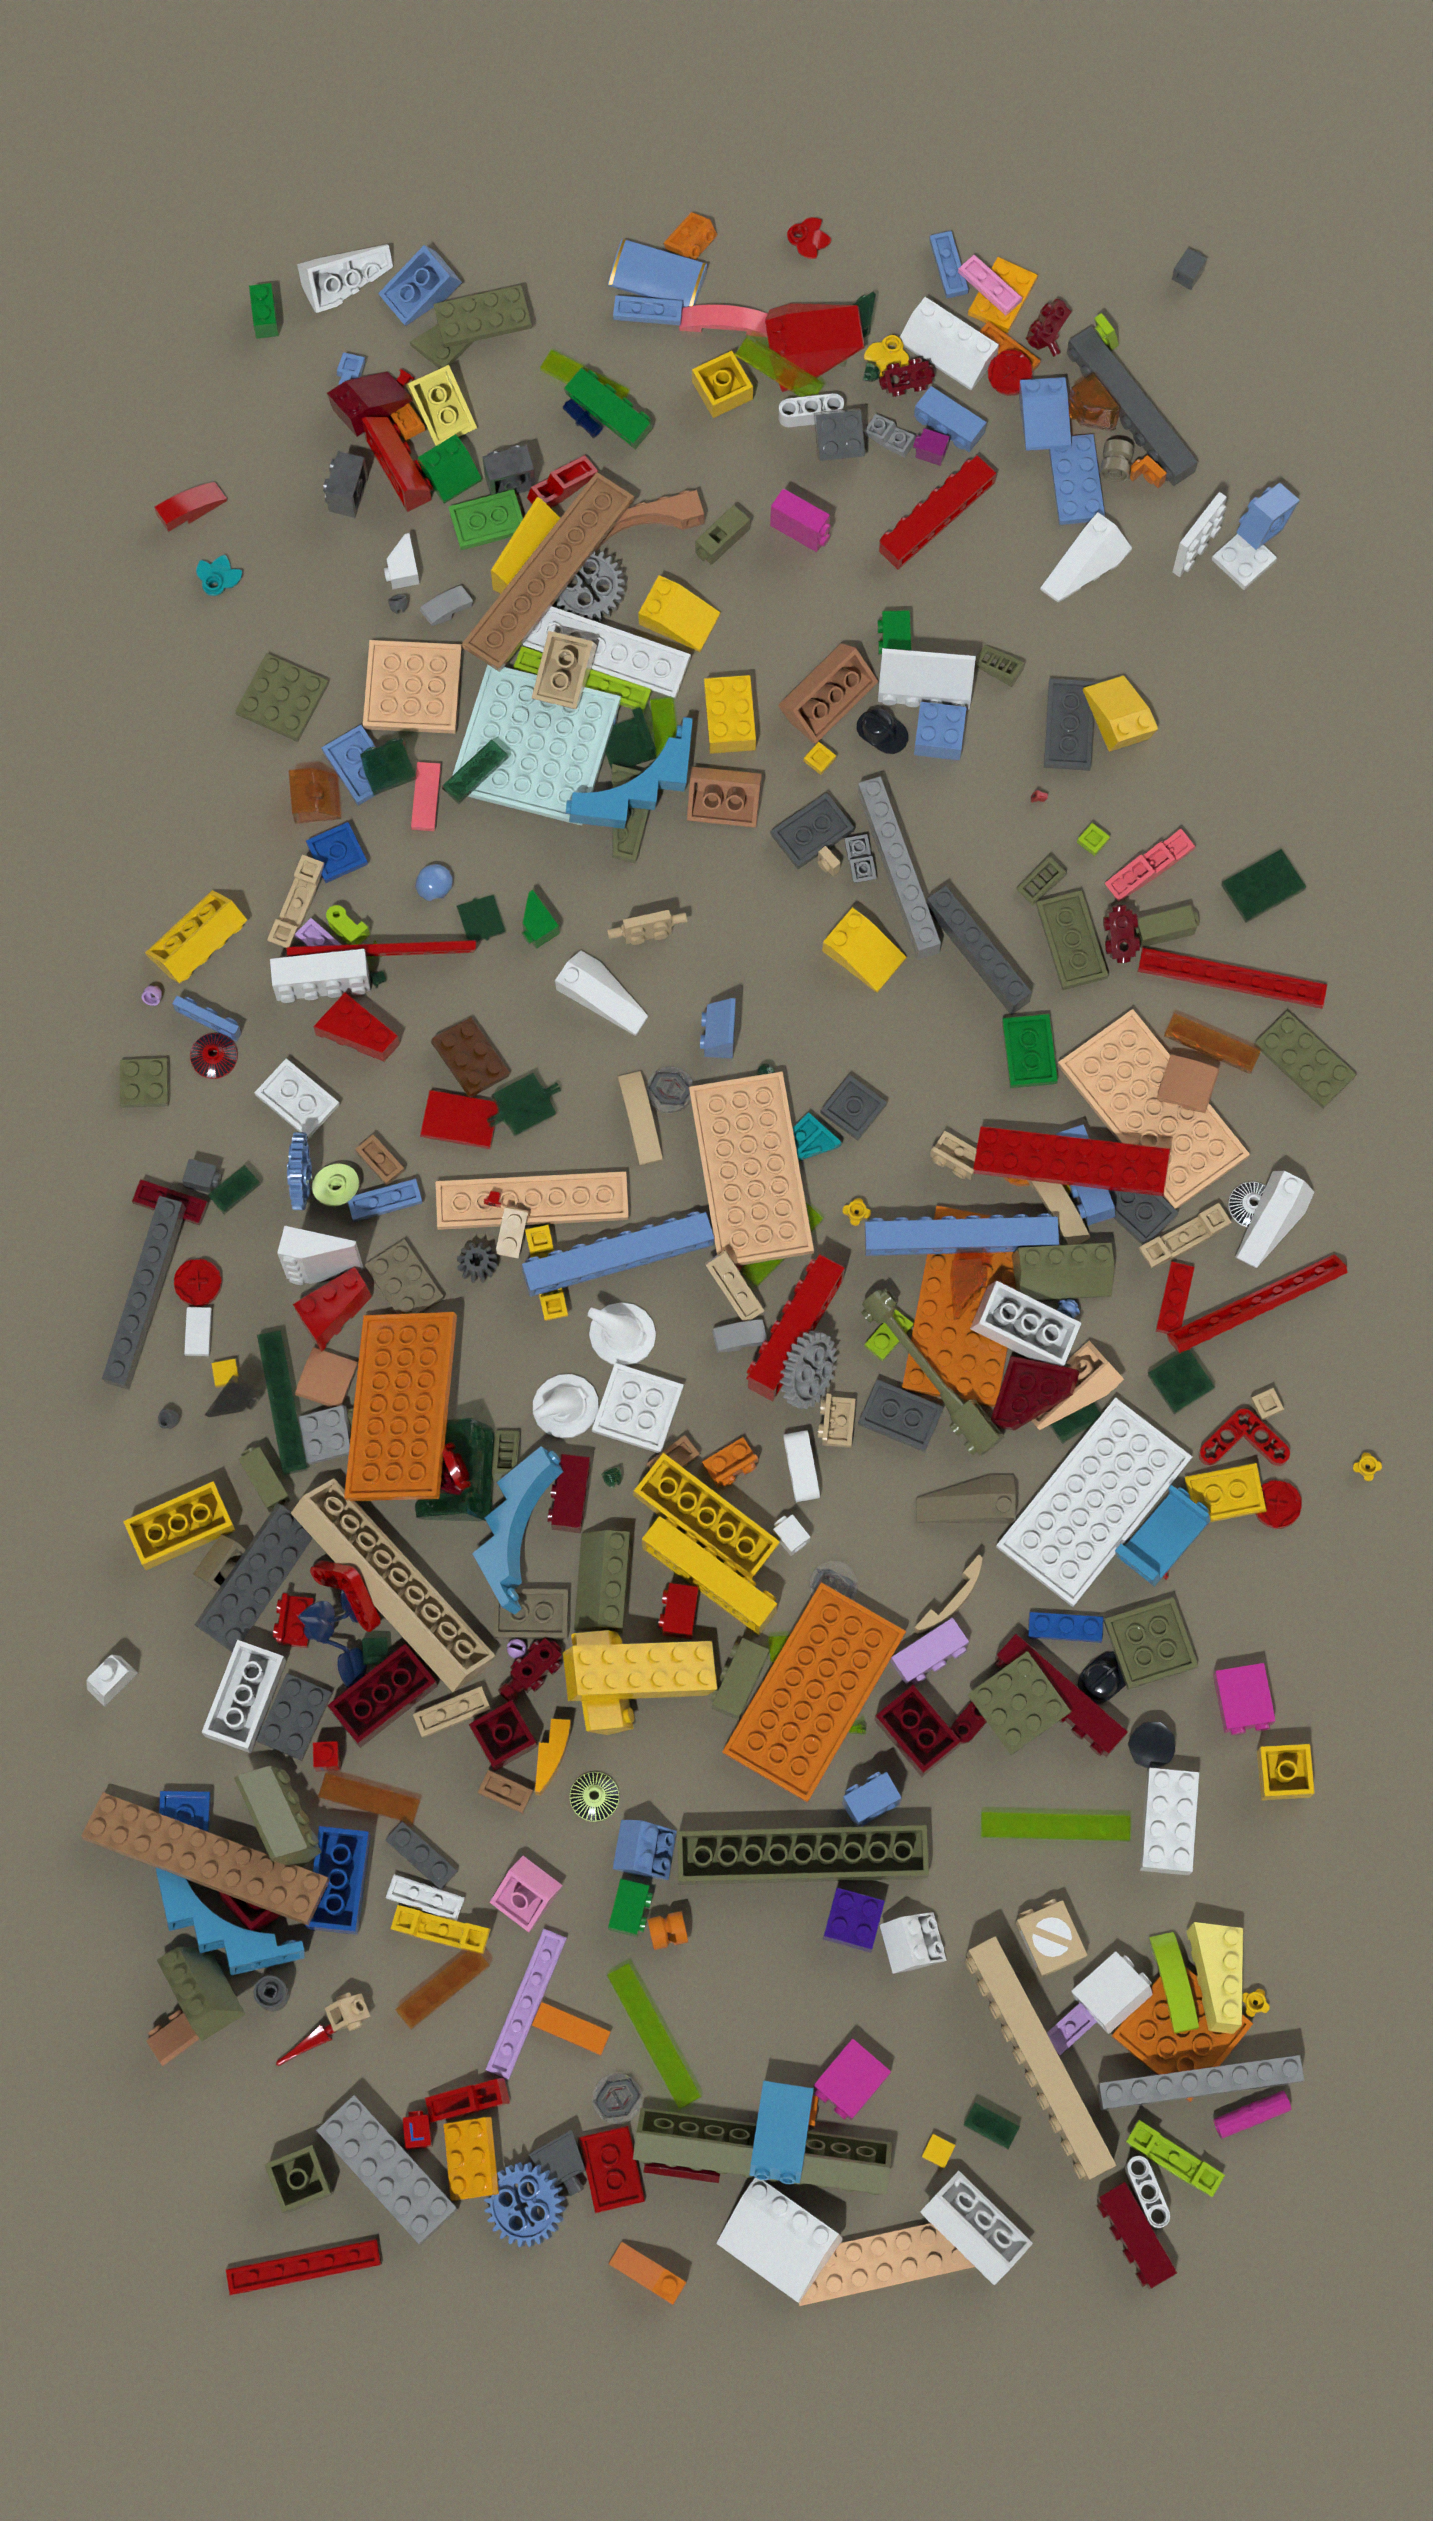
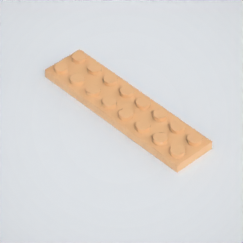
(546, 1198)
(885, 2262)

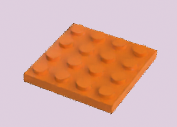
(1151, 2037)

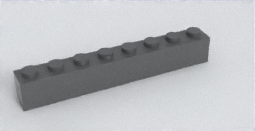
(1135, 410)
(144, 1293)

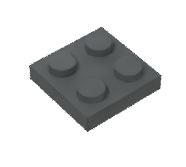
(853, 1107)

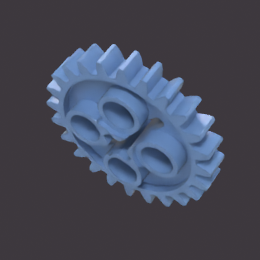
(299, 1171)
(544, 2195)

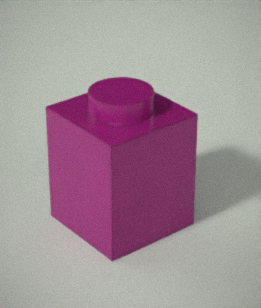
(931, 446)

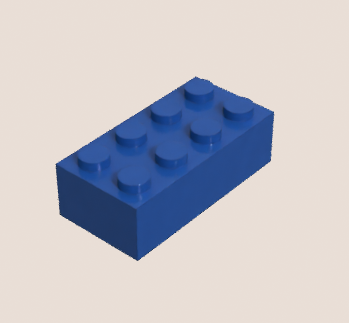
(345, 1864)

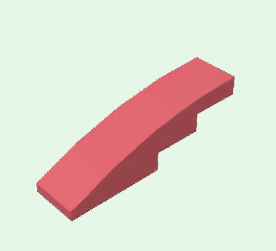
(1150, 865)

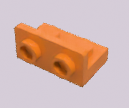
(691, 236)
(730, 1462)

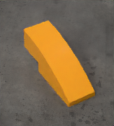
(552, 1753)

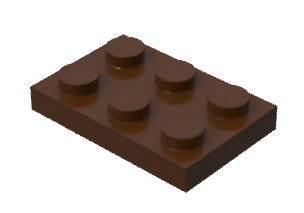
(470, 1057)

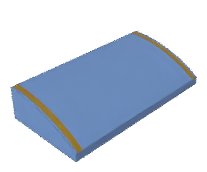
(657, 273)

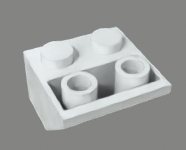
(912, 1942)

